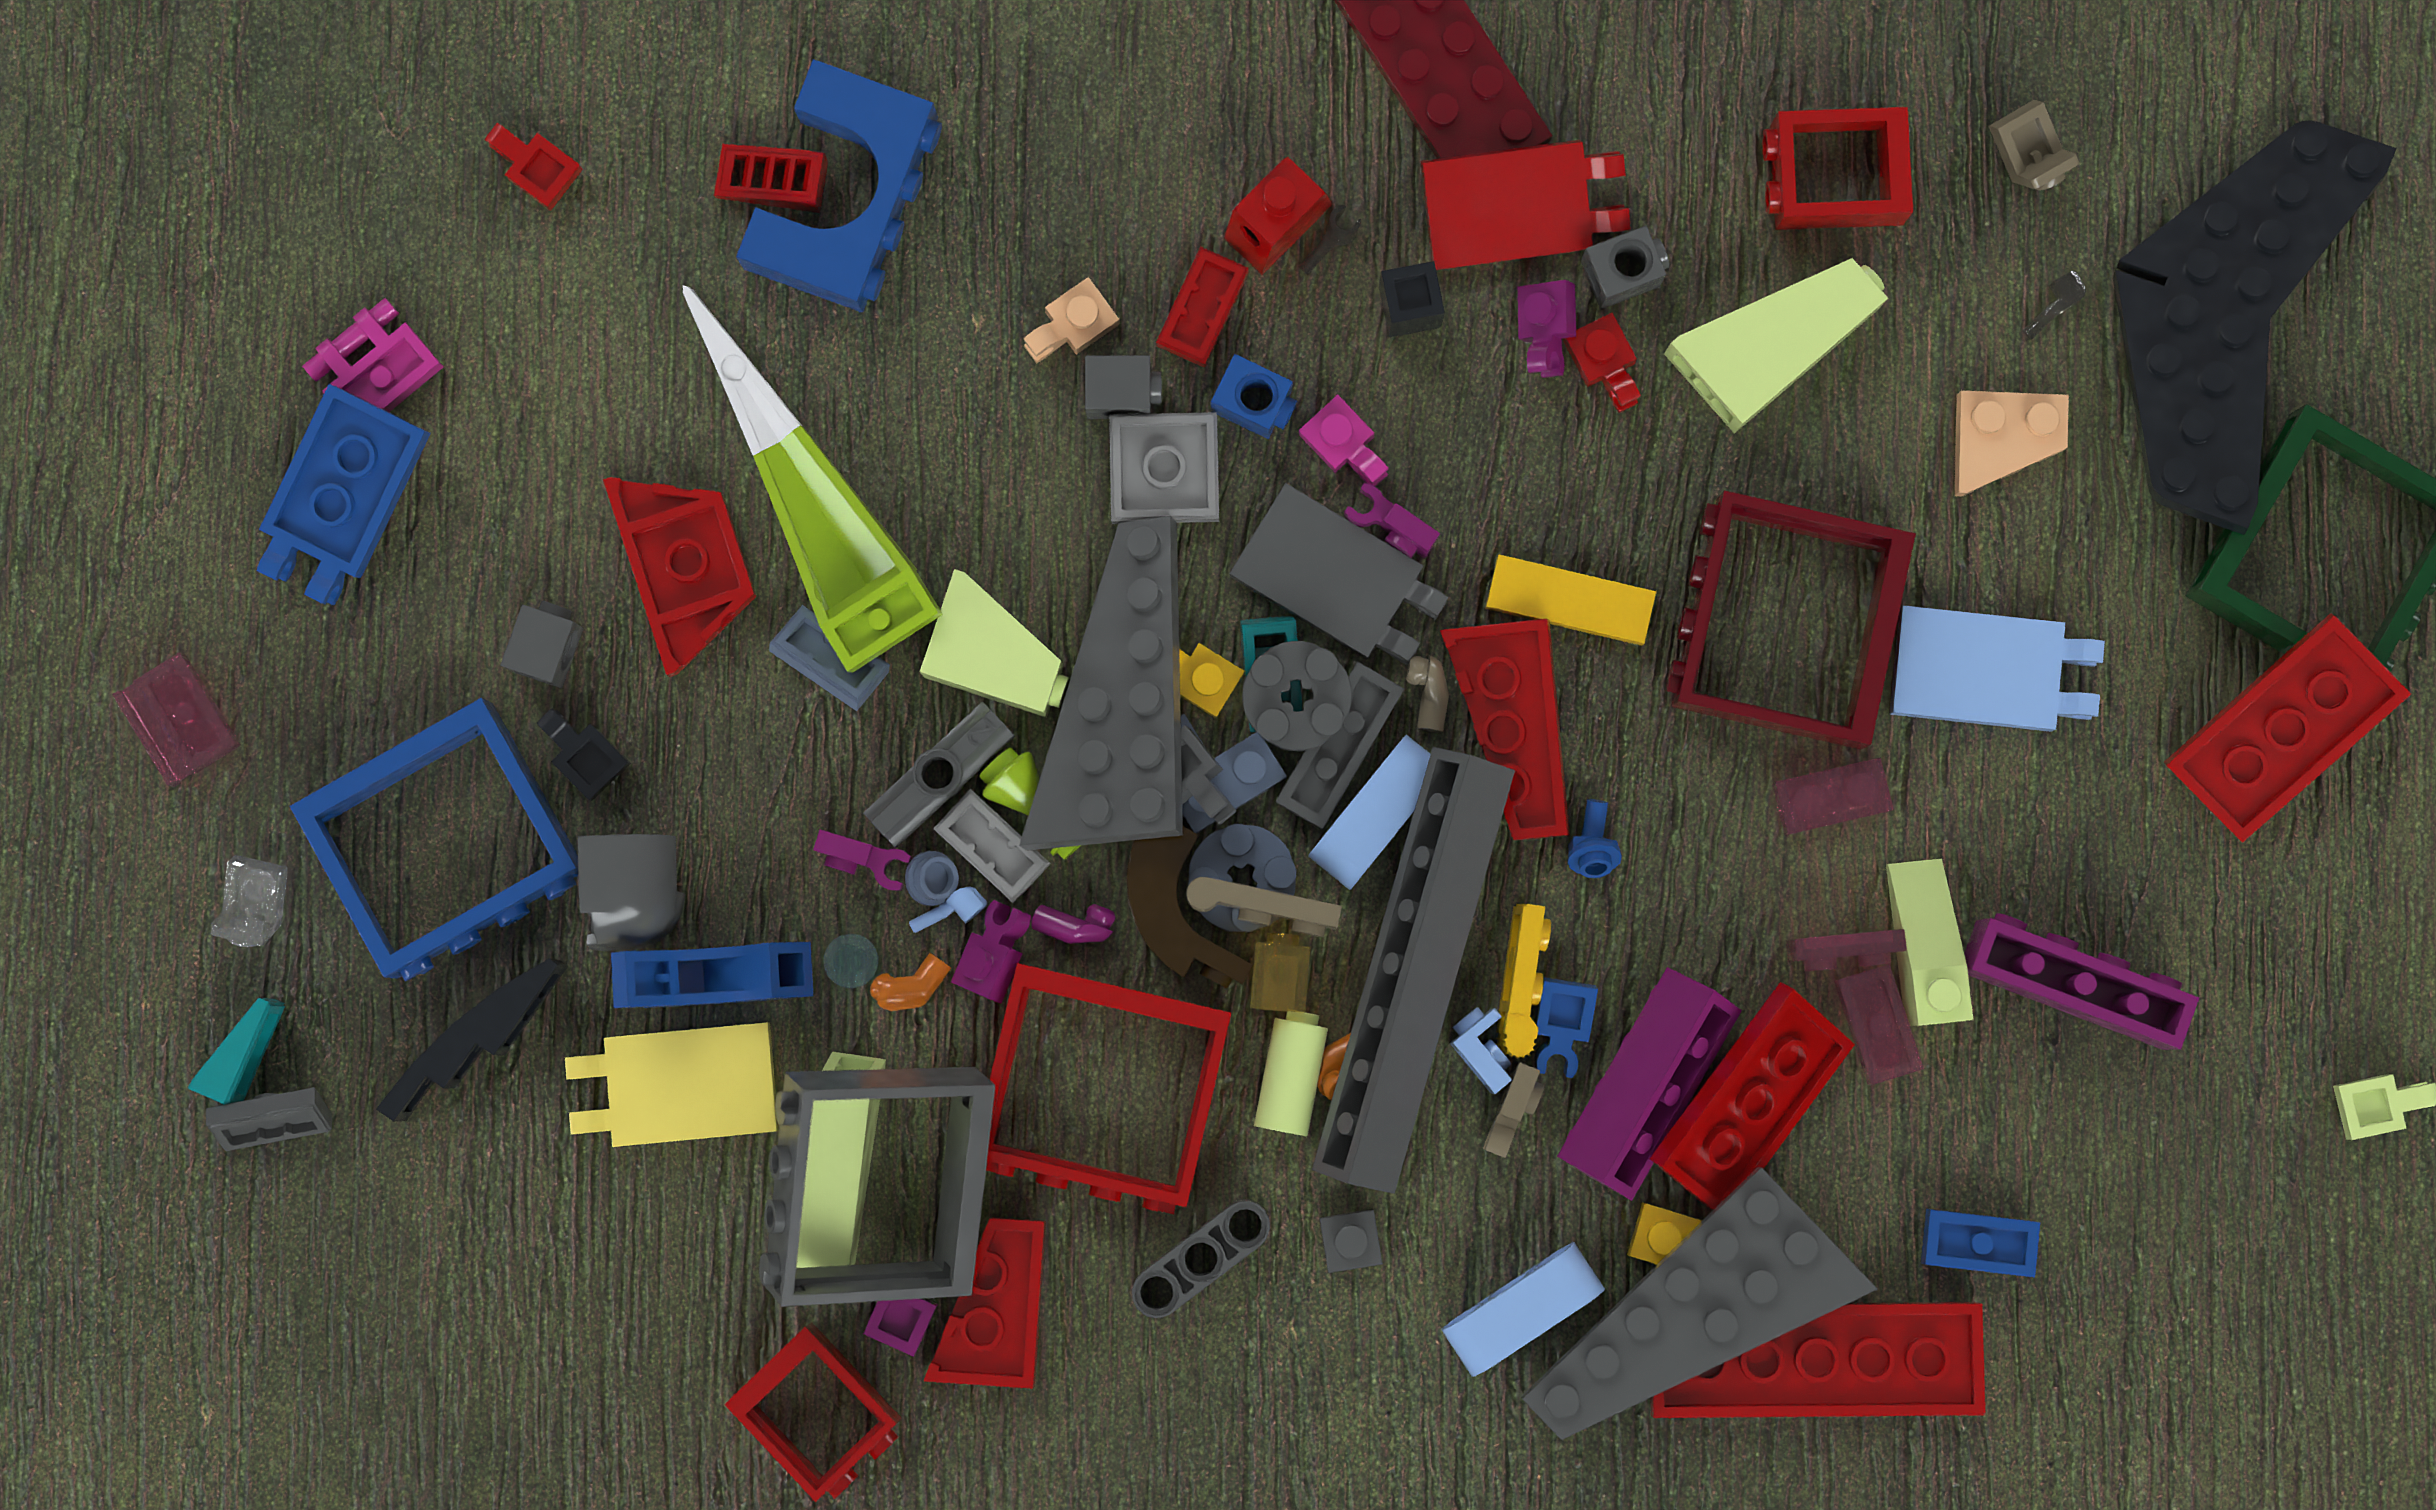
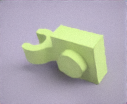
(2377, 1106)

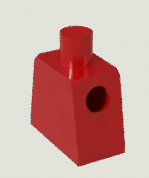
(1277, 214)

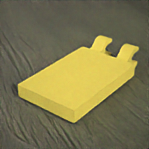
(681, 1085)

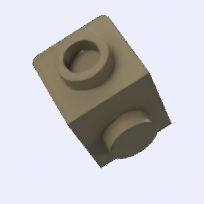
(2032, 147)

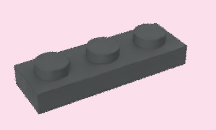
(1329, 768)

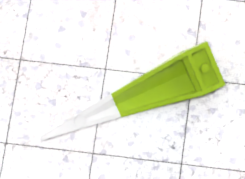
(848, 562)

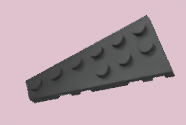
(1118, 734)
(1721, 1291)

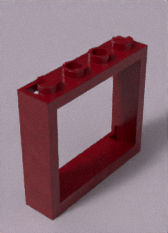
(1878, 633)

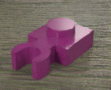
(990, 960)

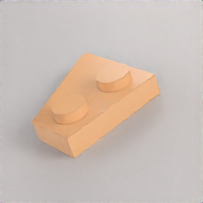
(2005, 434)

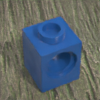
(1239, 378)

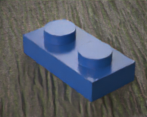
(1980, 1243)

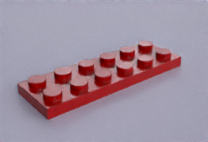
(1849, 1364)

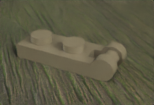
(1260, 905)

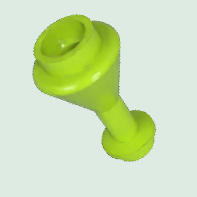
(1013, 783)

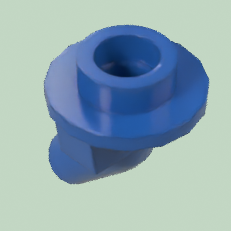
(1591, 852)

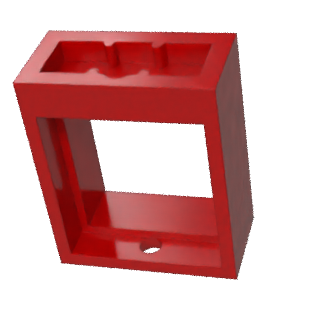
(1893, 169)
(840, 1475)

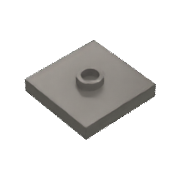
(1164, 467)

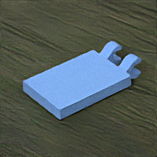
(1988, 669)

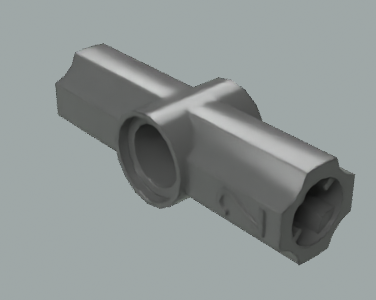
(912, 800)

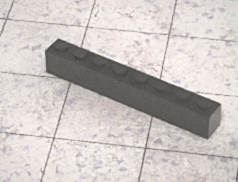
(1413, 970)

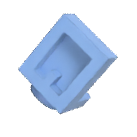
(1484, 1060)

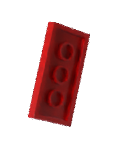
(2287, 727)
(1753, 1097)

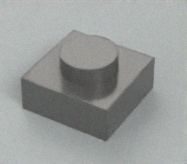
(1350, 1240)

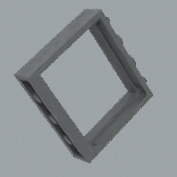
(960, 1196)

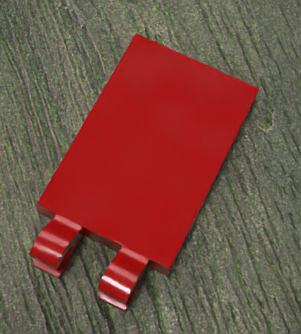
(1517, 203)

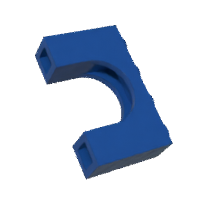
(846, 260)

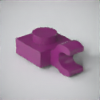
(1545, 318)
(1404, 529)
(846, 854)

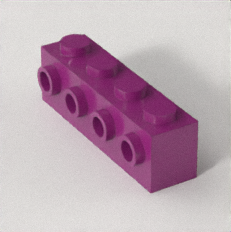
(2080, 984)
(1649, 1082)

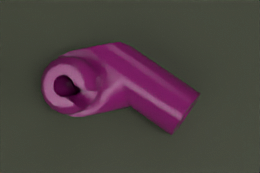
(1073, 929)

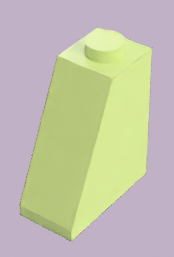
(991, 653)

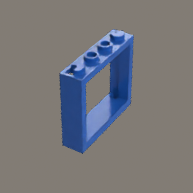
(401, 762)

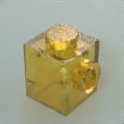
(1280, 974)

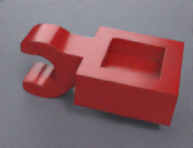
(537, 167)
(1603, 355)

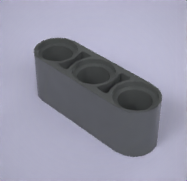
(1183, 1279)

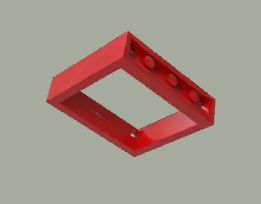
(1104, 1182)

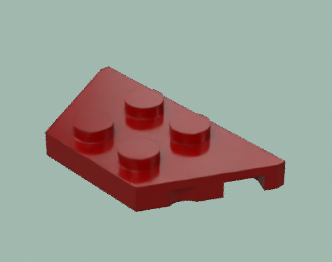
(682, 564)

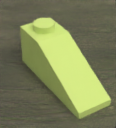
(1934, 965)

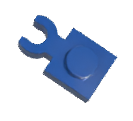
(1564, 1016)

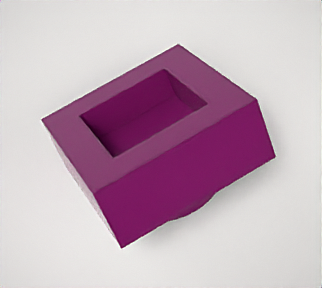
(901, 1323)

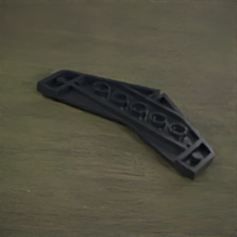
(2204, 336)

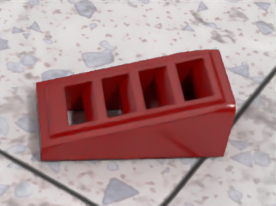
(808, 199)

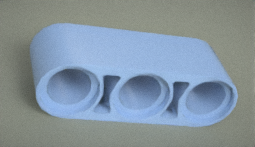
(1373, 814)
(1523, 1309)

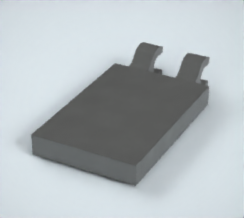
(1334, 576)

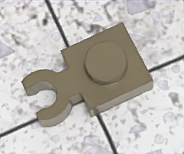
(1518, 1097)

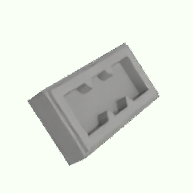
(991, 846)

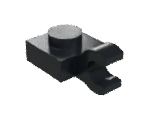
(586, 757)

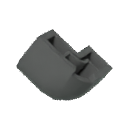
(628, 889)

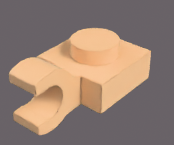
(1076, 318)

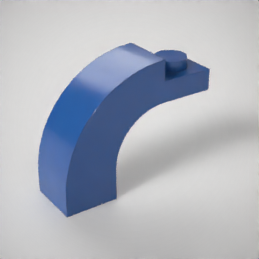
(712, 975)

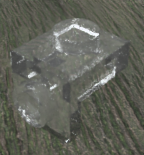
(251, 902)

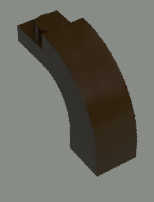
(1153, 900)

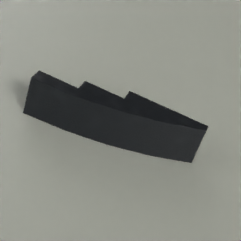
(488, 1026)

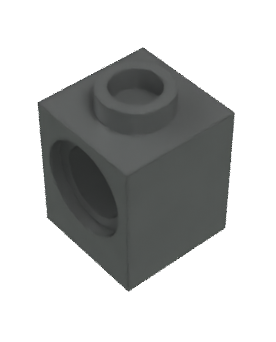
(1608, 283)
(1120, 385)
(542, 644)

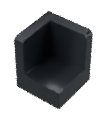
(1411, 299)

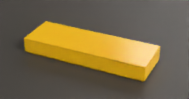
(1570, 600)

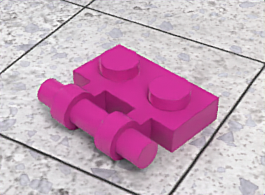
(388, 371)

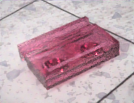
(176, 719)

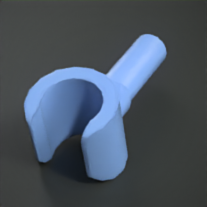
(965, 902)

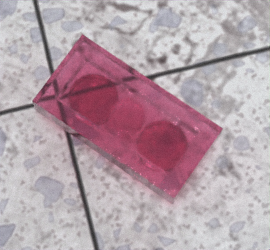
(1832, 796)
(1870, 947)
(1878, 1024)

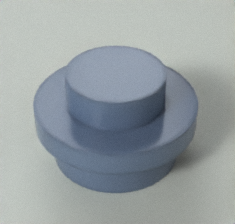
(931, 878)

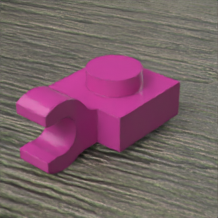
(1342, 438)

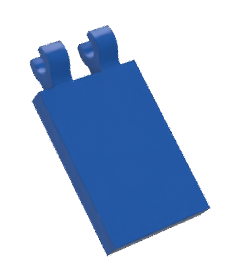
(340, 491)

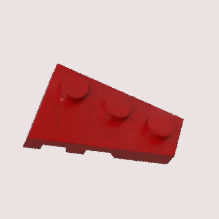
(996, 1330)

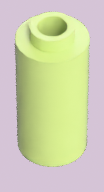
(1291, 1074)

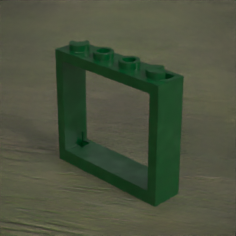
(2301, 426)

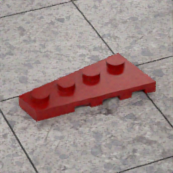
(1514, 711)

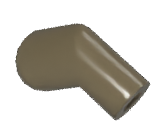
(1434, 692)

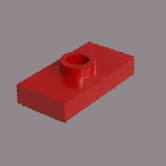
(1202, 307)

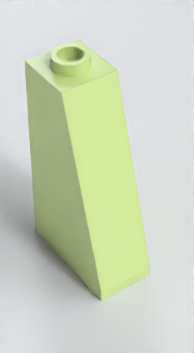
(1766, 346)
(837, 1172)

